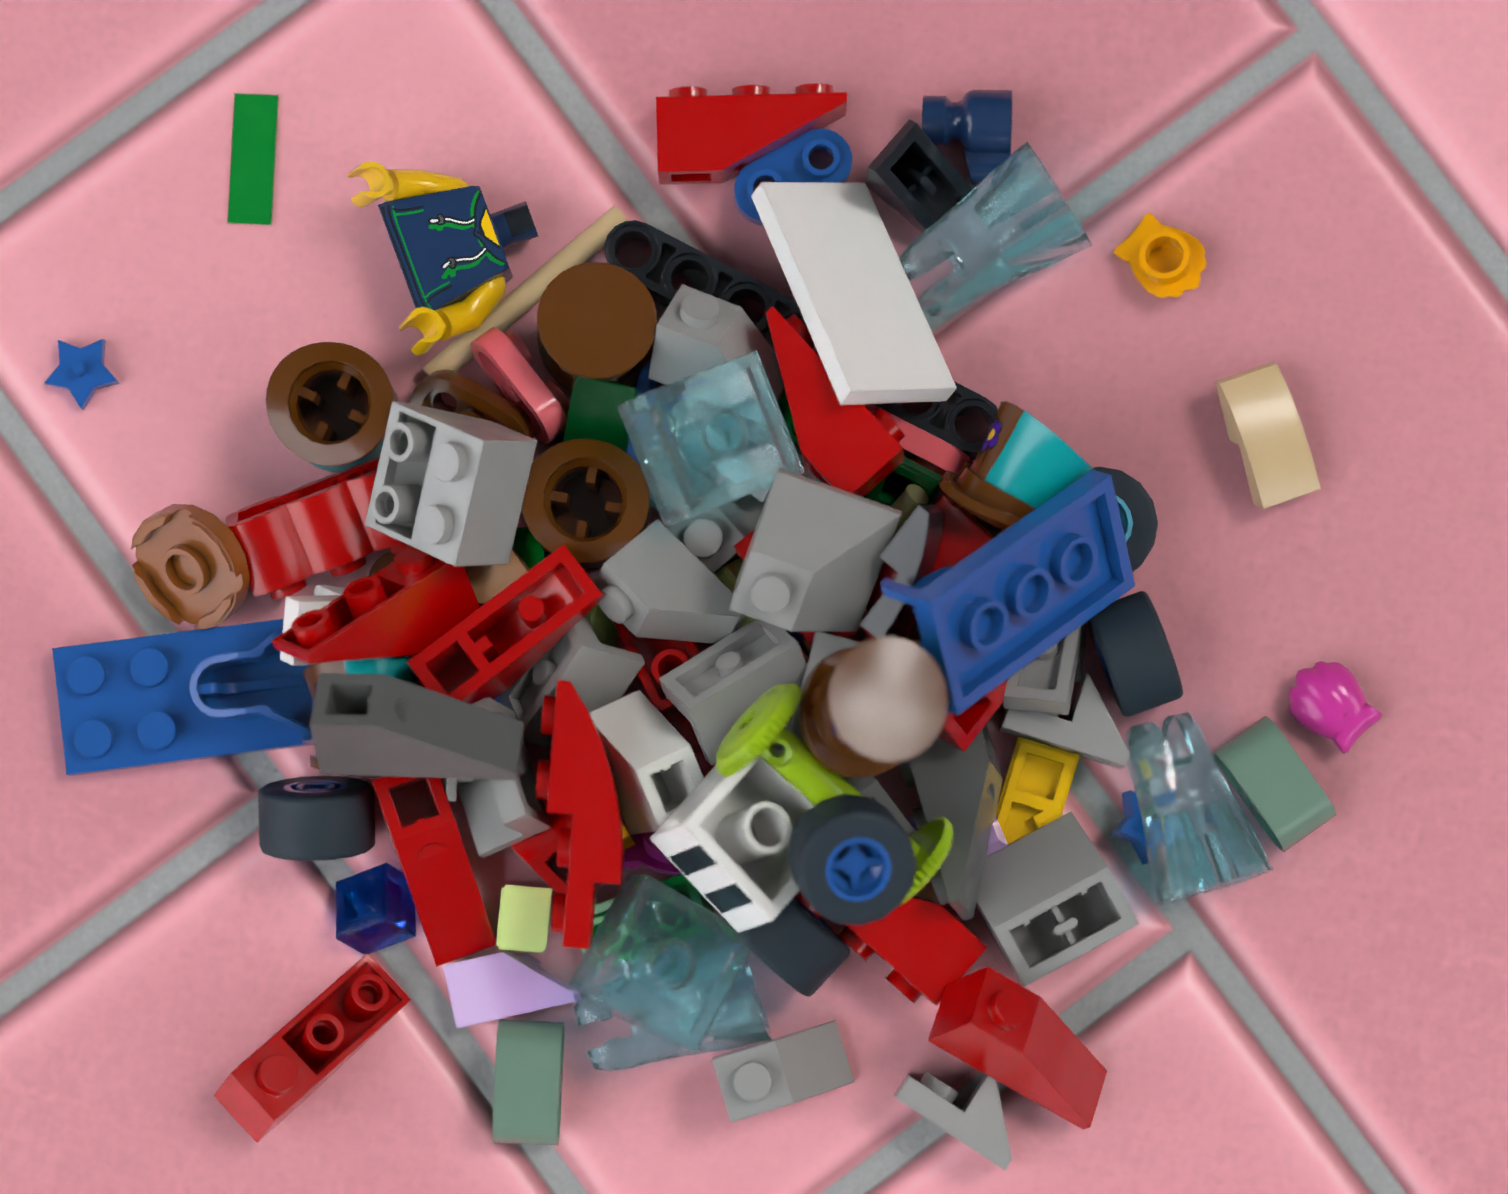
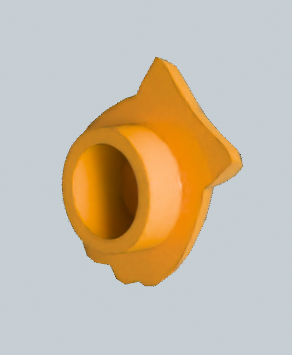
(1163, 258)

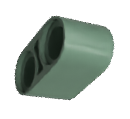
(1274, 783)
(528, 1082)

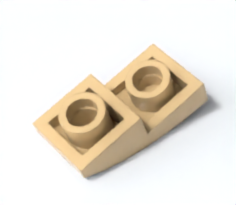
(1269, 434)

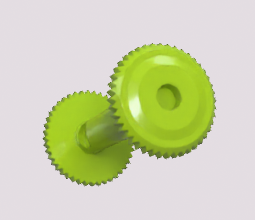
(765, 725)

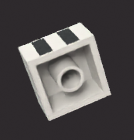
(736, 841)

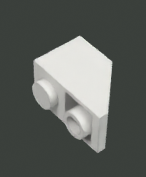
(648, 761)

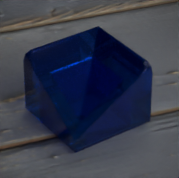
(374, 909)

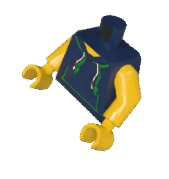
(445, 246)

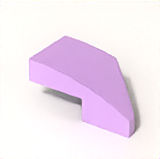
(501, 988)

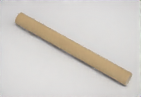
(530, 291)

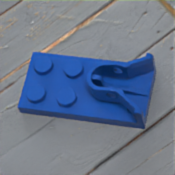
(1021, 589)
(179, 698)

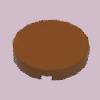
(190, 566)

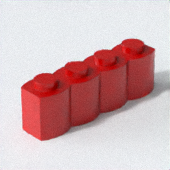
(310, 532)

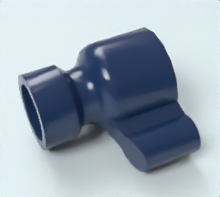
(978, 121)

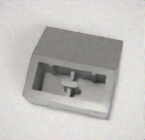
(450, 484)
(1050, 899)

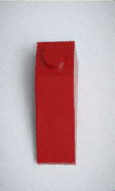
(509, 631)
(1019, 1043)

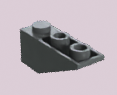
(408, 731)
(966, 793)

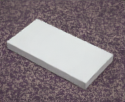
(853, 293)

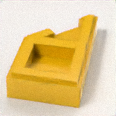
(1034, 788)

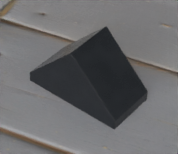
(916, 178)

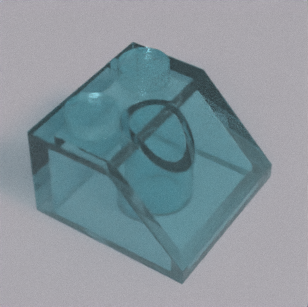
(709, 438)
(661, 962)

